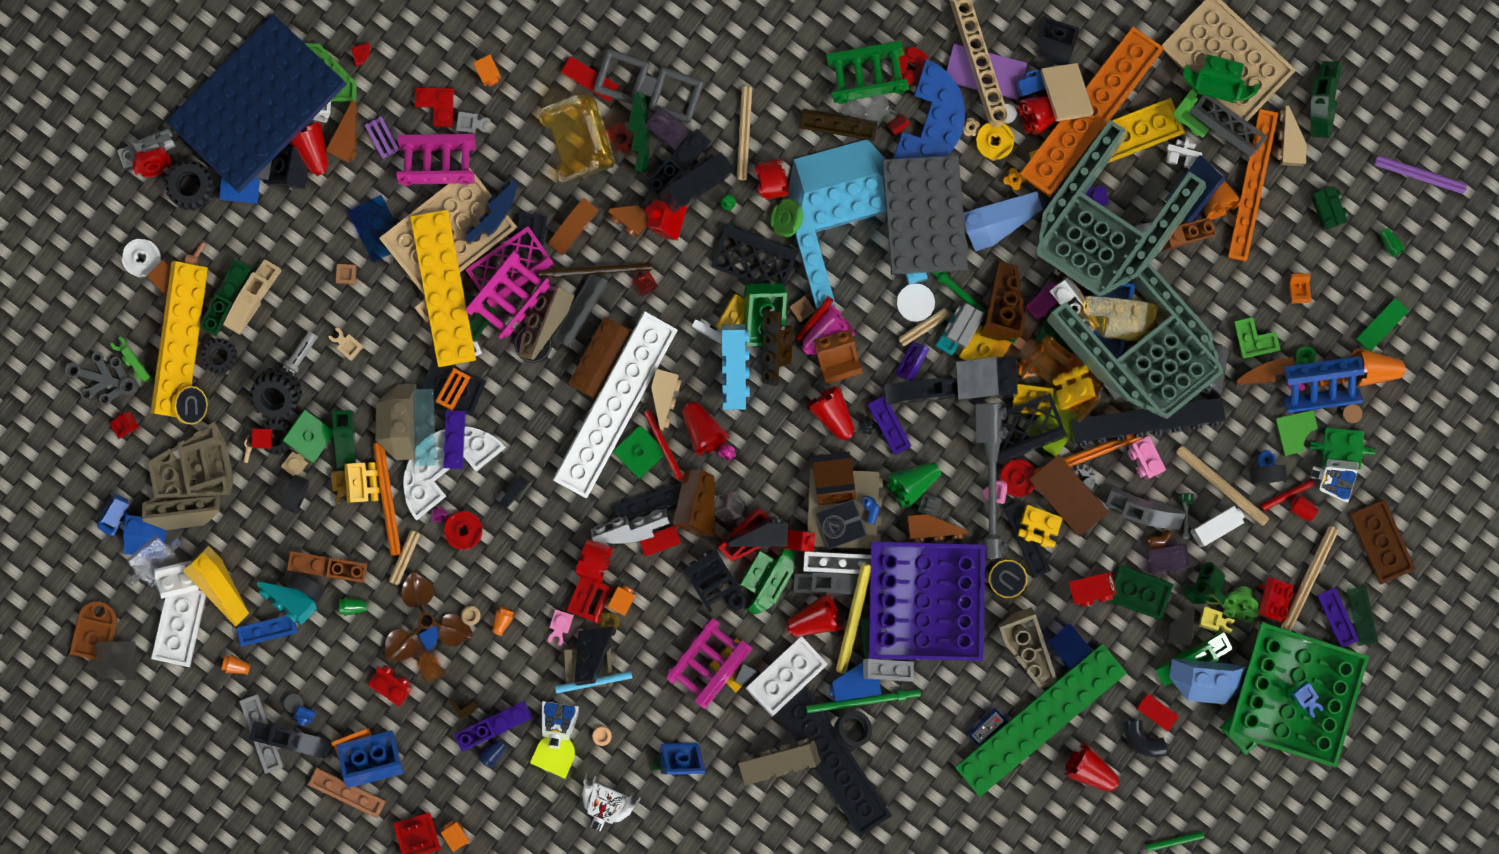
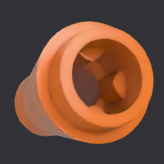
(502, 619)
(234, 665)

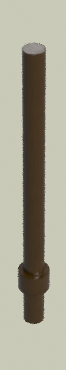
(557, 272)

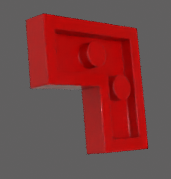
(441, 100)

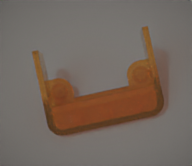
(1052, 359)

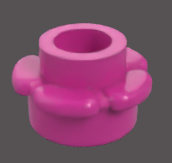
(727, 452)

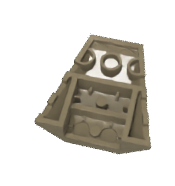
(193, 467)

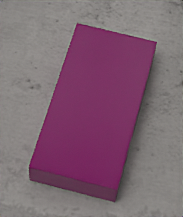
(1042, 302)

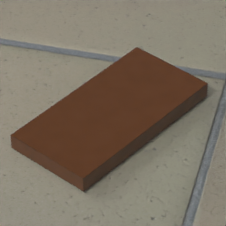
(1069, 495)
(1382, 541)

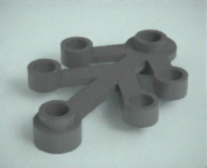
(105, 379)

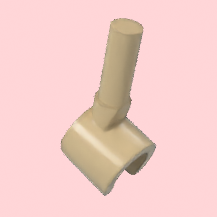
(248, 445)

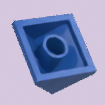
(681, 759)

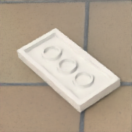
(179, 628)
(786, 676)

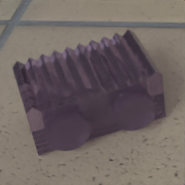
(667, 128)
(1167, 559)

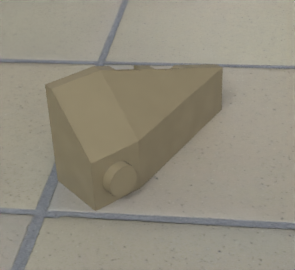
(544, 319)
(1025, 641)

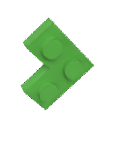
(1250, 343)

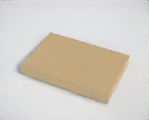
(1066, 92)

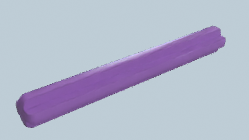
(1420, 174)

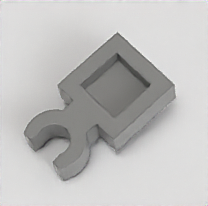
(469, 123)

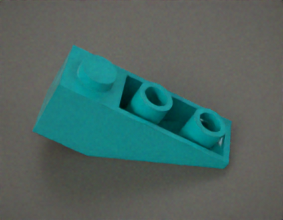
(291, 601)

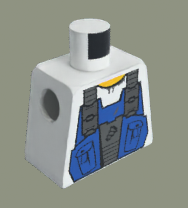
(1336, 478)
(558, 722)

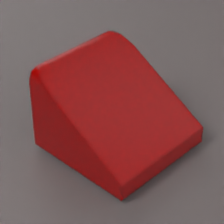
(898, 124)
(124, 424)

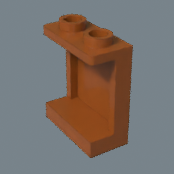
(837, 356)

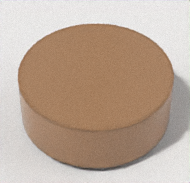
(1352, 413)

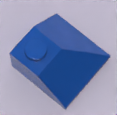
(139, 533)

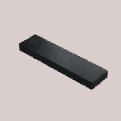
(648, 503)
(1031, 550)

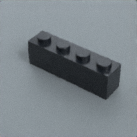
(697, 182)

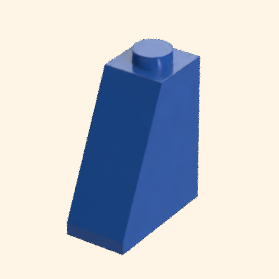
(853, 685)

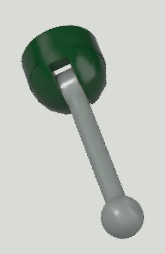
(1186, 500)

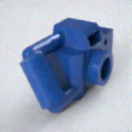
(1031, 84)
(113, 515)

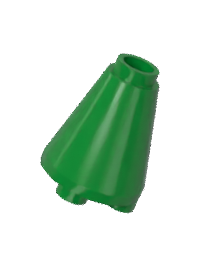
(912, 482)

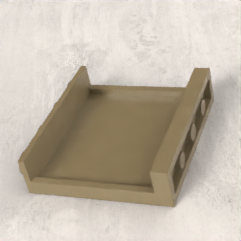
(866, 484)

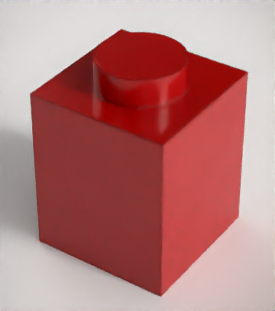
(800, 540)

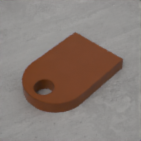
(93, 629)

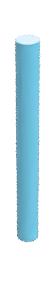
(600, 680)

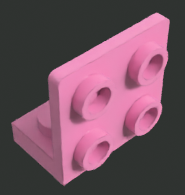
(1146, 458)

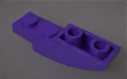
(493, 726)

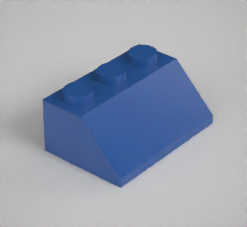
(369, 759)

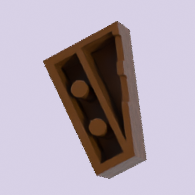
(696, 504)

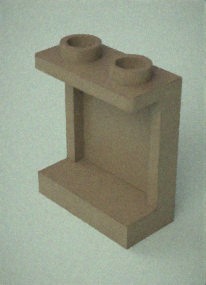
(570, 664)

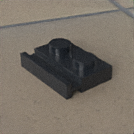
(538, 226)

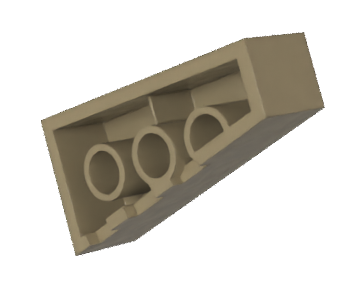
(779, 762)

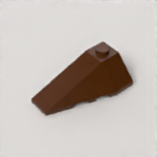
(1004, 311)

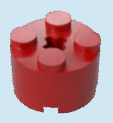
(772, 179)
(594, 560)

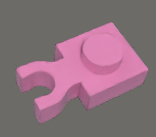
(560, 623)

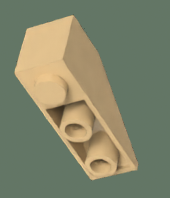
(1293, 145)
(663, 390)

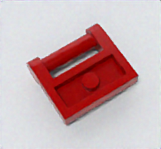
(583, 597)

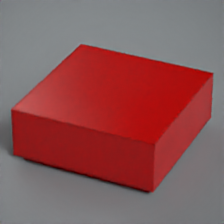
(262, 438)

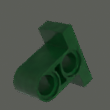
(1207, 586)

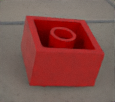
(1096, 587)

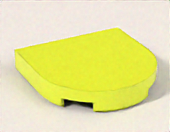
(554, 760)

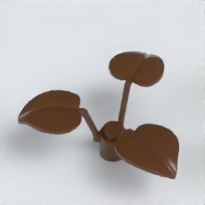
(416, 592)

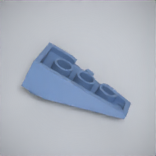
(994, 222)

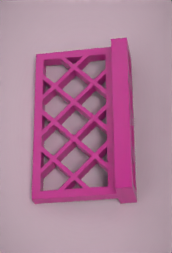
(505, 292)

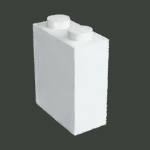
(1217, 526)

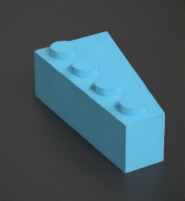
(734, 366)

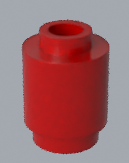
(1303, 508)

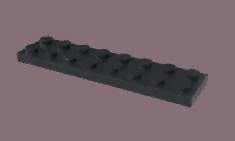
(837, 765)

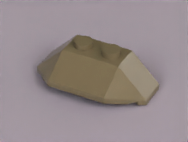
(397, 422)
(180, 512)

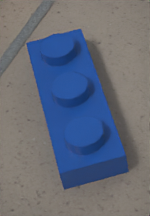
(266, 630)

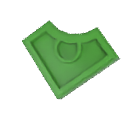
(1294, 430)

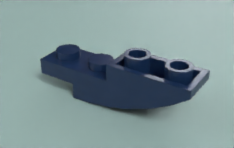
(499, 208)

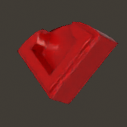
(361, 53)

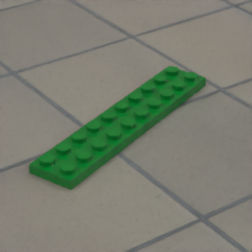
(1040, 720)

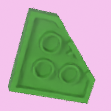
(349, 92)

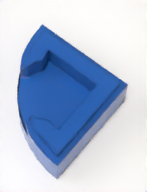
(429, 637)

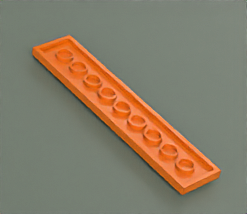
(1106, 94)

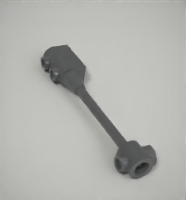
(990, 432)

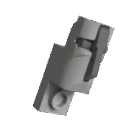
(149, 143)

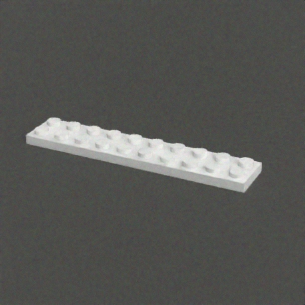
(615, 404)

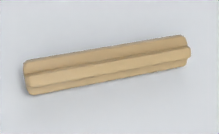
(923, 327)
(404, 557)

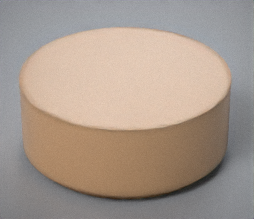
(602, 736)

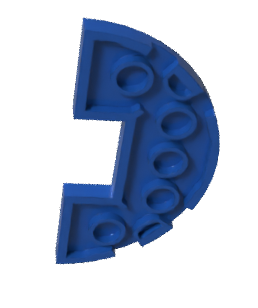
(944, 118)

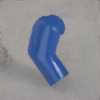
(872, 508)

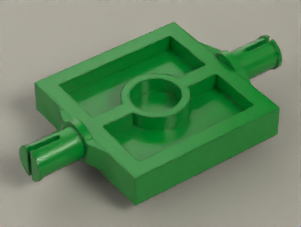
(1342, 445)

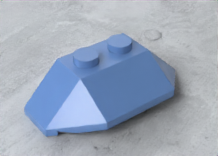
(1207, 680)

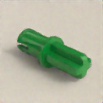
(728, 202)

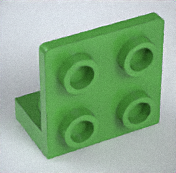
(1184, 117)

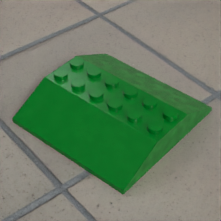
(1269, 712)

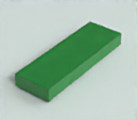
(1382, 325)

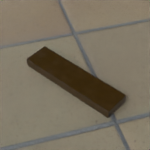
(838, 124)

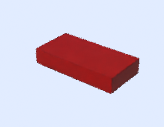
(661, 541)
(1157, 712)

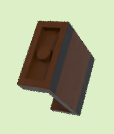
(834, 478)

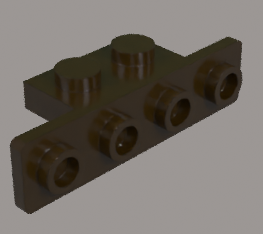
(776, 346)

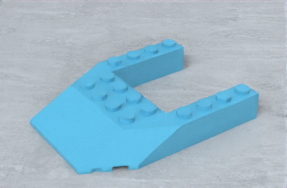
(835, 191)

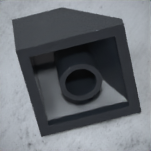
(1057, 40)
(288, 170)

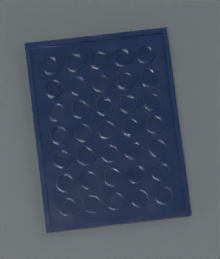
(256, 103)

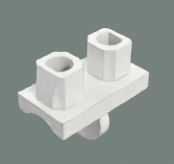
(1173, 152)

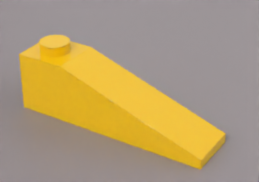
(215, 582)

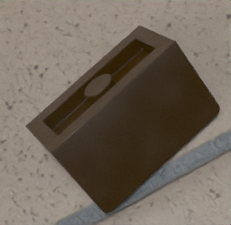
(464, 712)

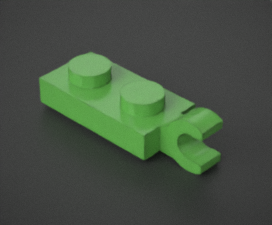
(131, 359)

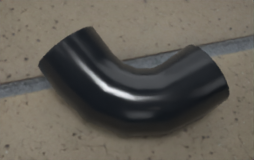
(1141, 743)

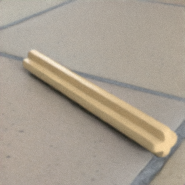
(744, 133)

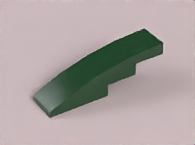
(641, 139)

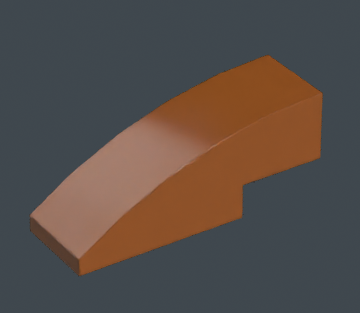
(573, 226)
(1265, 373)

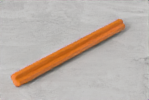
(1097, 451)
(387, 500)

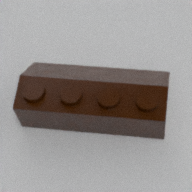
(599, 358)

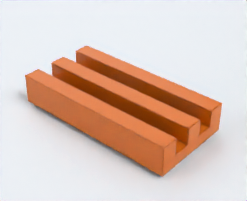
(459, 393)

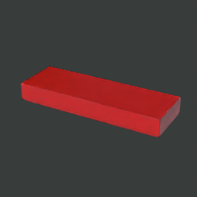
(586, 77)

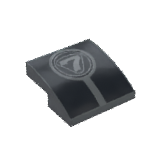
(841, 524)

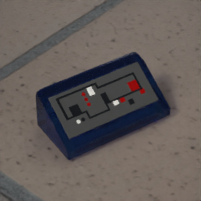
(987, 727)

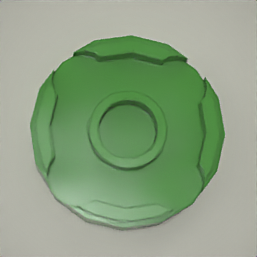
(786, 218)

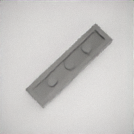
(268, 754)

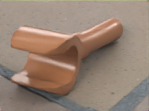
(190, 259)

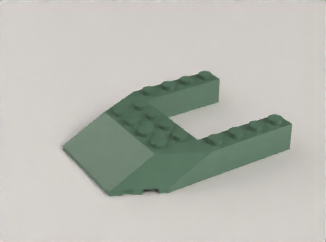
(1094, 242)
(1161, 368)

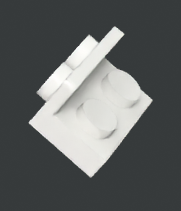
(173, 581)

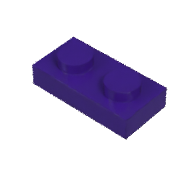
(912, 361)

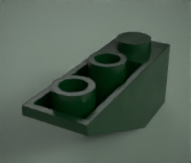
(344, 437)

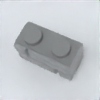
(964, 325)

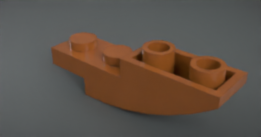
(326, 567)

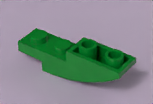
(1206, 651)

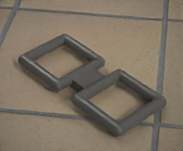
(647, 84)

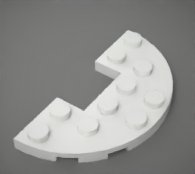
(419, 482)

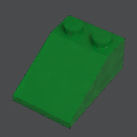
(756, 299)

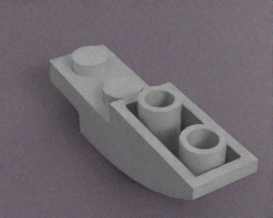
(623, 531)

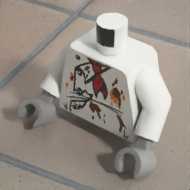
(606, 803)

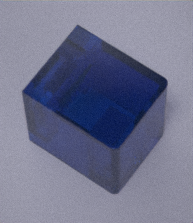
(1068, 646)

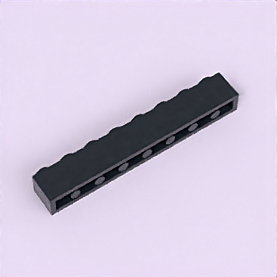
(1142, 421)

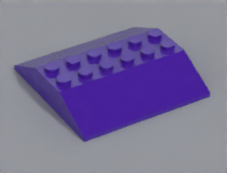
(927, 601)

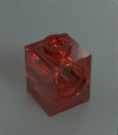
(618, 130)

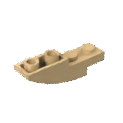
(250, 296)

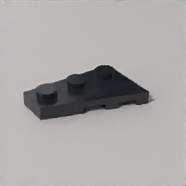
(590, 653)

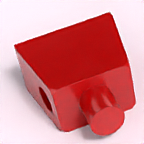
(664, 221)

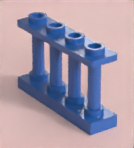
(1320, 371)

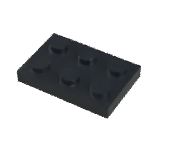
(470, 397)

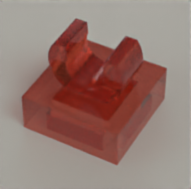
(645, 284)

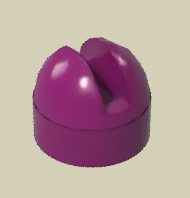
(438, 514)

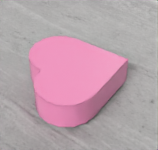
(1001, 490)

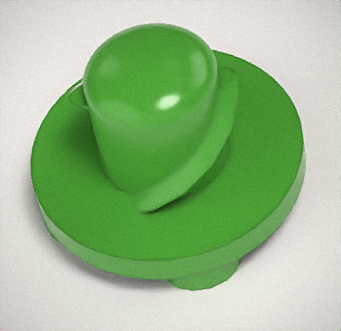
(1241, 604)

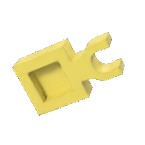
(1213, 620)

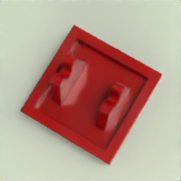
(1275, 599)
(417, 835)

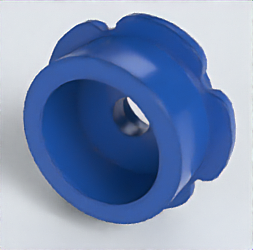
(1266, 454)

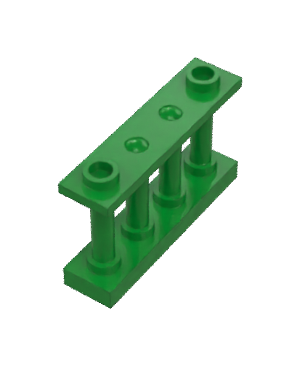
(866, 54)

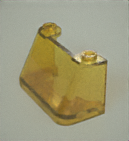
(578, 137)

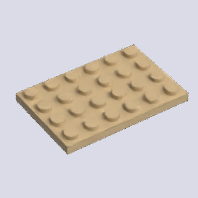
(1222, 33)
(465, 208)

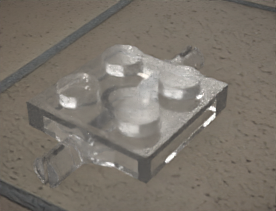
(869, 108)
(151, 557)

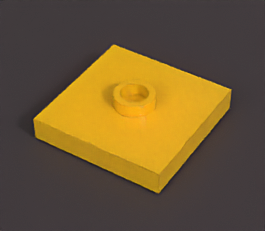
(984, 347)

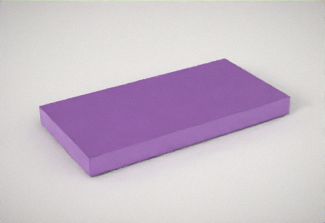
(1006, 70)

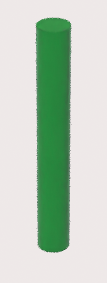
(1174, 841)

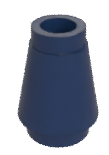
(492, 754)

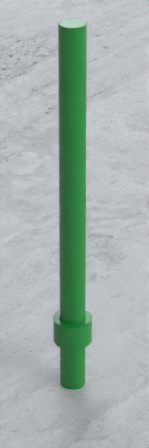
(944, 278)
(900, 695)

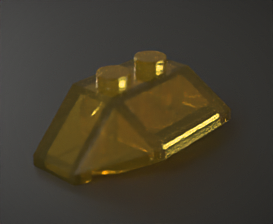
(1120, 317)

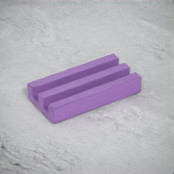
(374, 123)

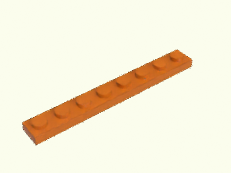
(1252, 188)

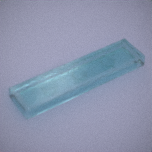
(425, 427)

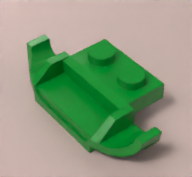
(1220, 80)
(767, 578)

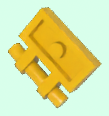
(1077, 392)
(357, 484)
(1041, 521)

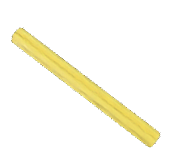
(854, 618)

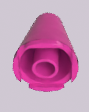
(828, 324)

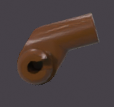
(1159, 541)

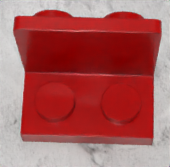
(390, 686)

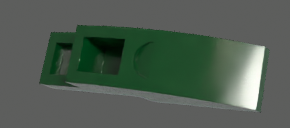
(1323, 99)
(226, 296)

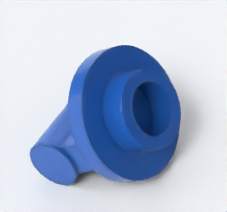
(303, 715)

